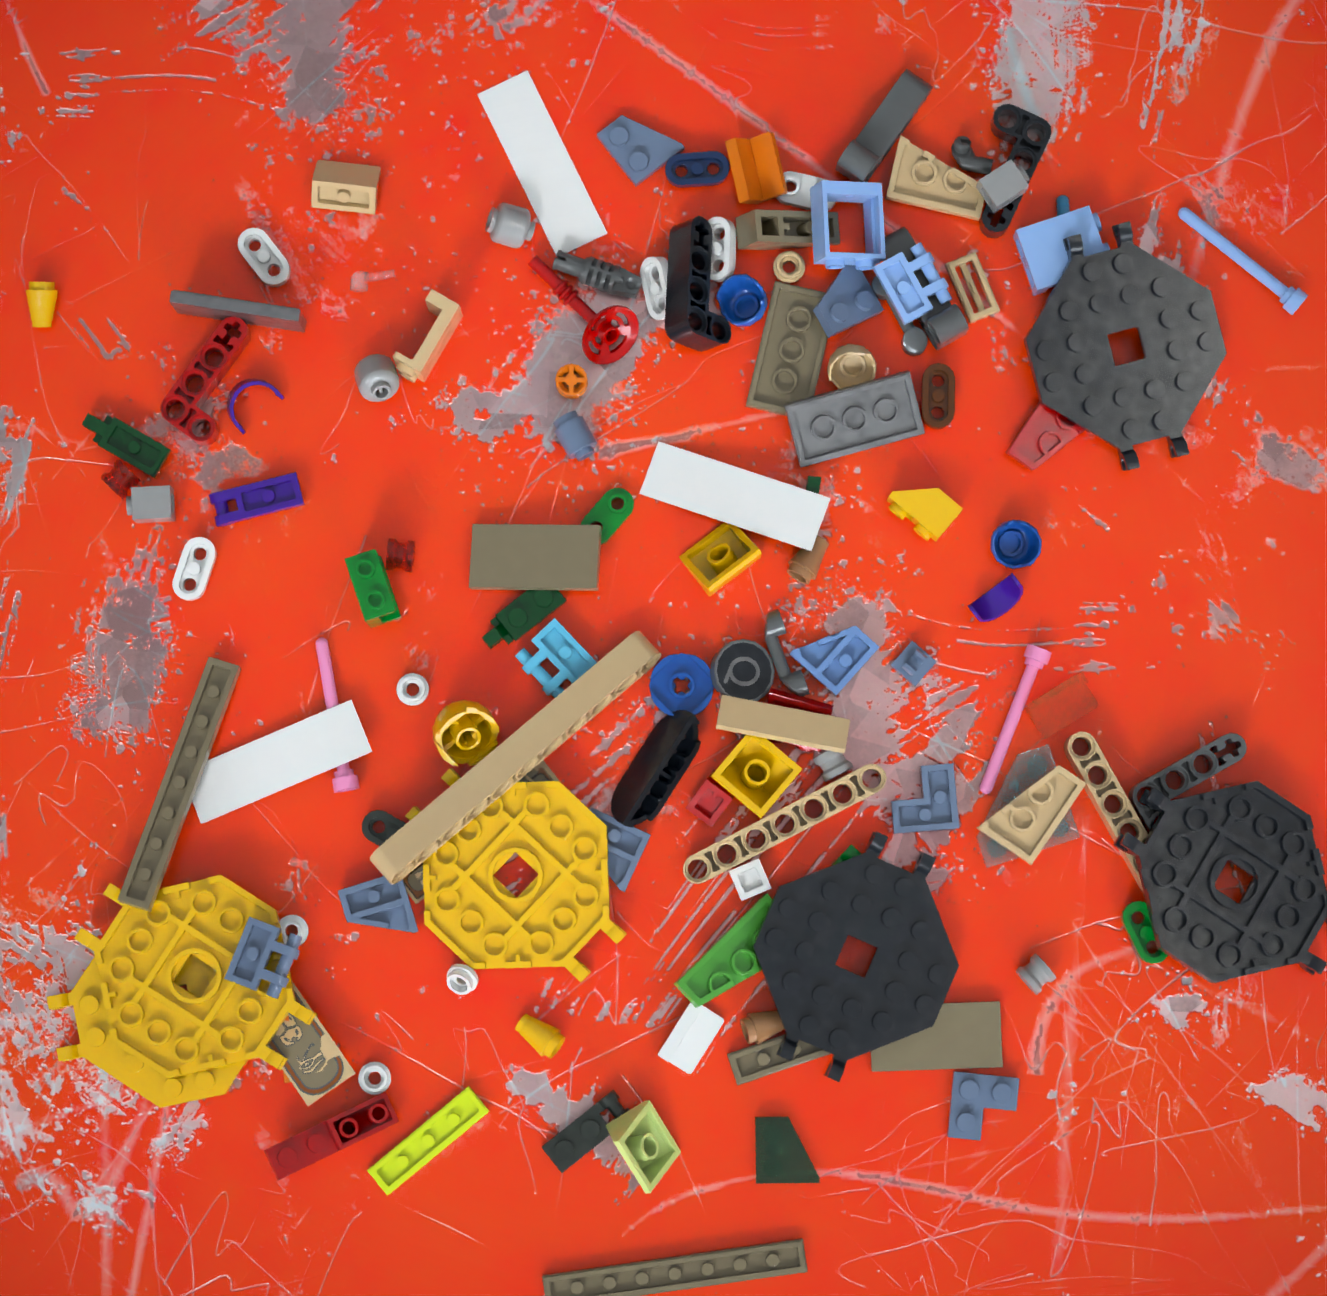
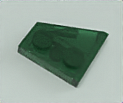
(781, 1153)

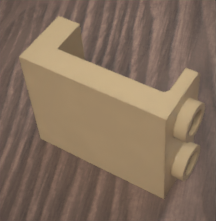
(448, 318)

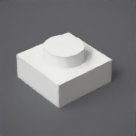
(750, 879)

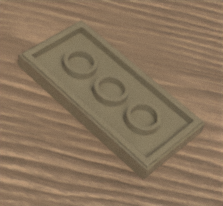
(788, 350)
(535, 557)
(959, 1039)

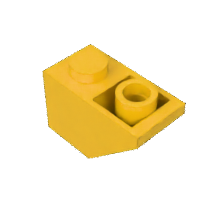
(927, 508)

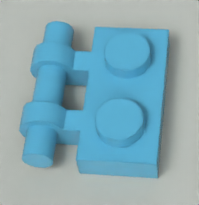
(563, 651)

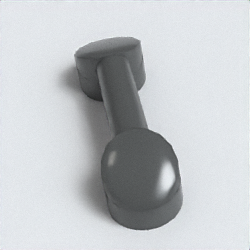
(914, 338)
(773, 628)

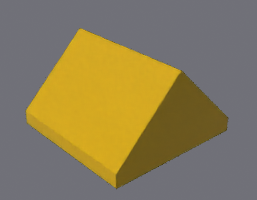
(720, 557)
(756, 773)

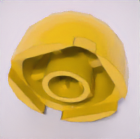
(465, 733)

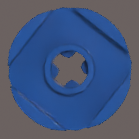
(683, 667)

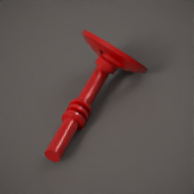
(601, 326)

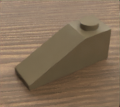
(780, 229)

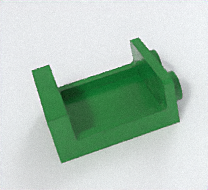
(373, 588)

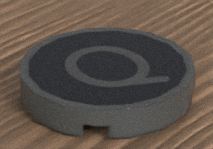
(742, 670)

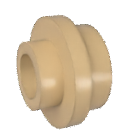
(794, 258)

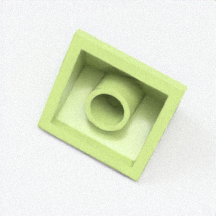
(644, 1144)

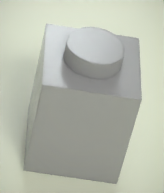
(1003, 185)
(151, 504)

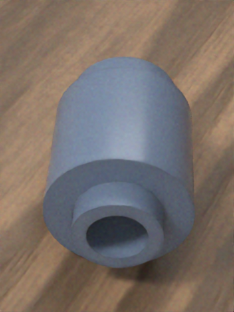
(575, 436)

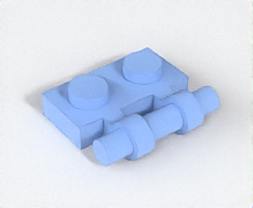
(904, 288)

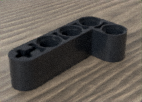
(1024, 148)
(688, 288)

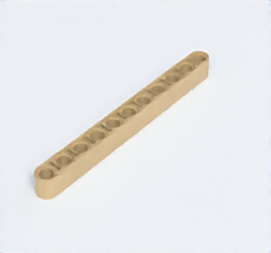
(515, 757)

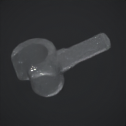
(360, 279)

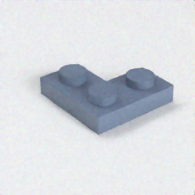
(937, 807)
(971, 1095)

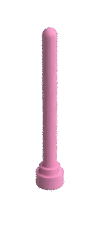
(1035, 660)
(344, 776)

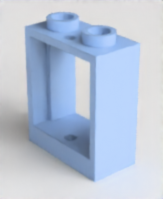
(854, 192)

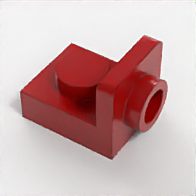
(710, 801)

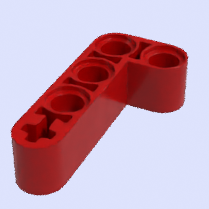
(211, 375)

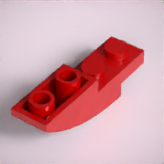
(331, 1136)

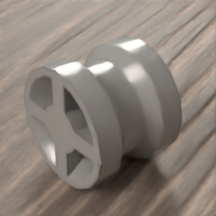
(832, 764)
(1035, 974)

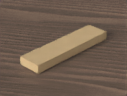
(783, 724)

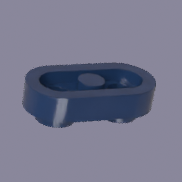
(696, 166)

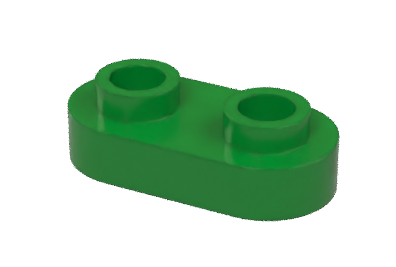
(607, 516)
(1141, 933)

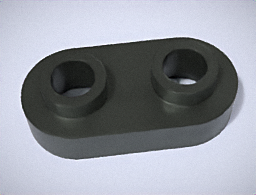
(391, 823)

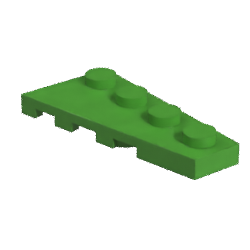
(727, 960)

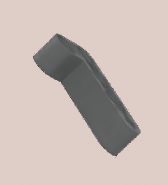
(884, 128)
(945, 321)
(1187, 773)

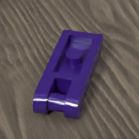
(257, 499)

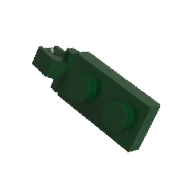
(128, 444)
(523, 615)

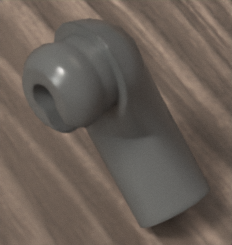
(967, 159)

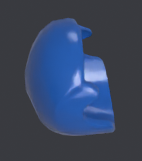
(742, 300)
(1015, 544)

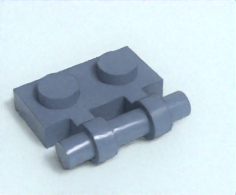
(254, 953)

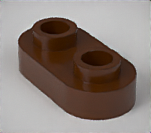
(938, 397)

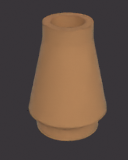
(806, 563)
(761, 1026)

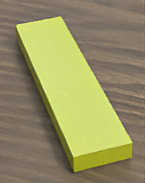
(428, 1140)

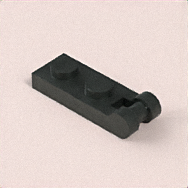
(583, 1133)

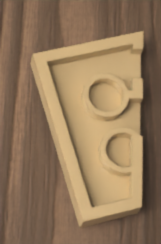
(931, 184)
(1034, 815)

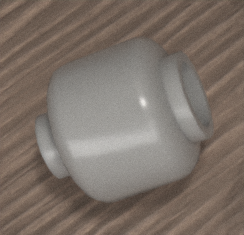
(510, 225)
(376, 378)

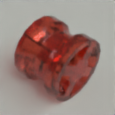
(120, 479)
(400, 555)

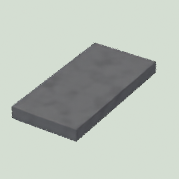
(250, 312)
(854, 418)

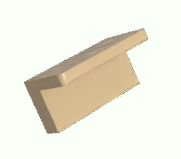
(345, 186)

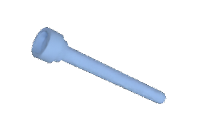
(1290, 297)

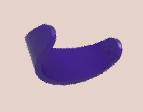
(237, 389)
(997, 600)

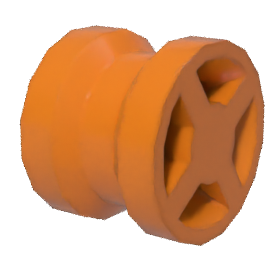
(571, 375)

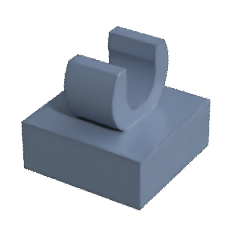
(913, 663)

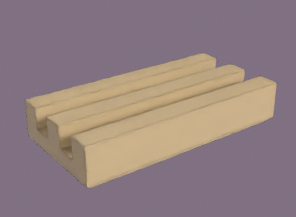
(982, 312)

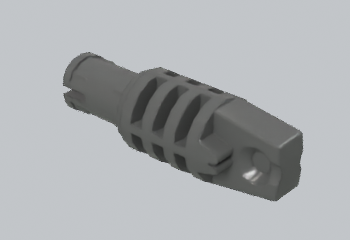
(599, 274)

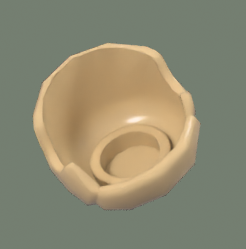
(851, 366)

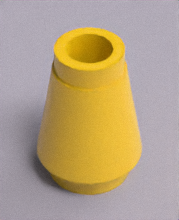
(41, 303)
(540, 1035)

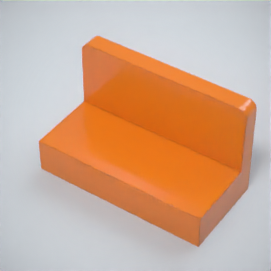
(756, 168)

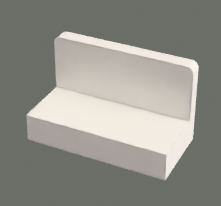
(691, 1037)

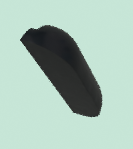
(656, 769)

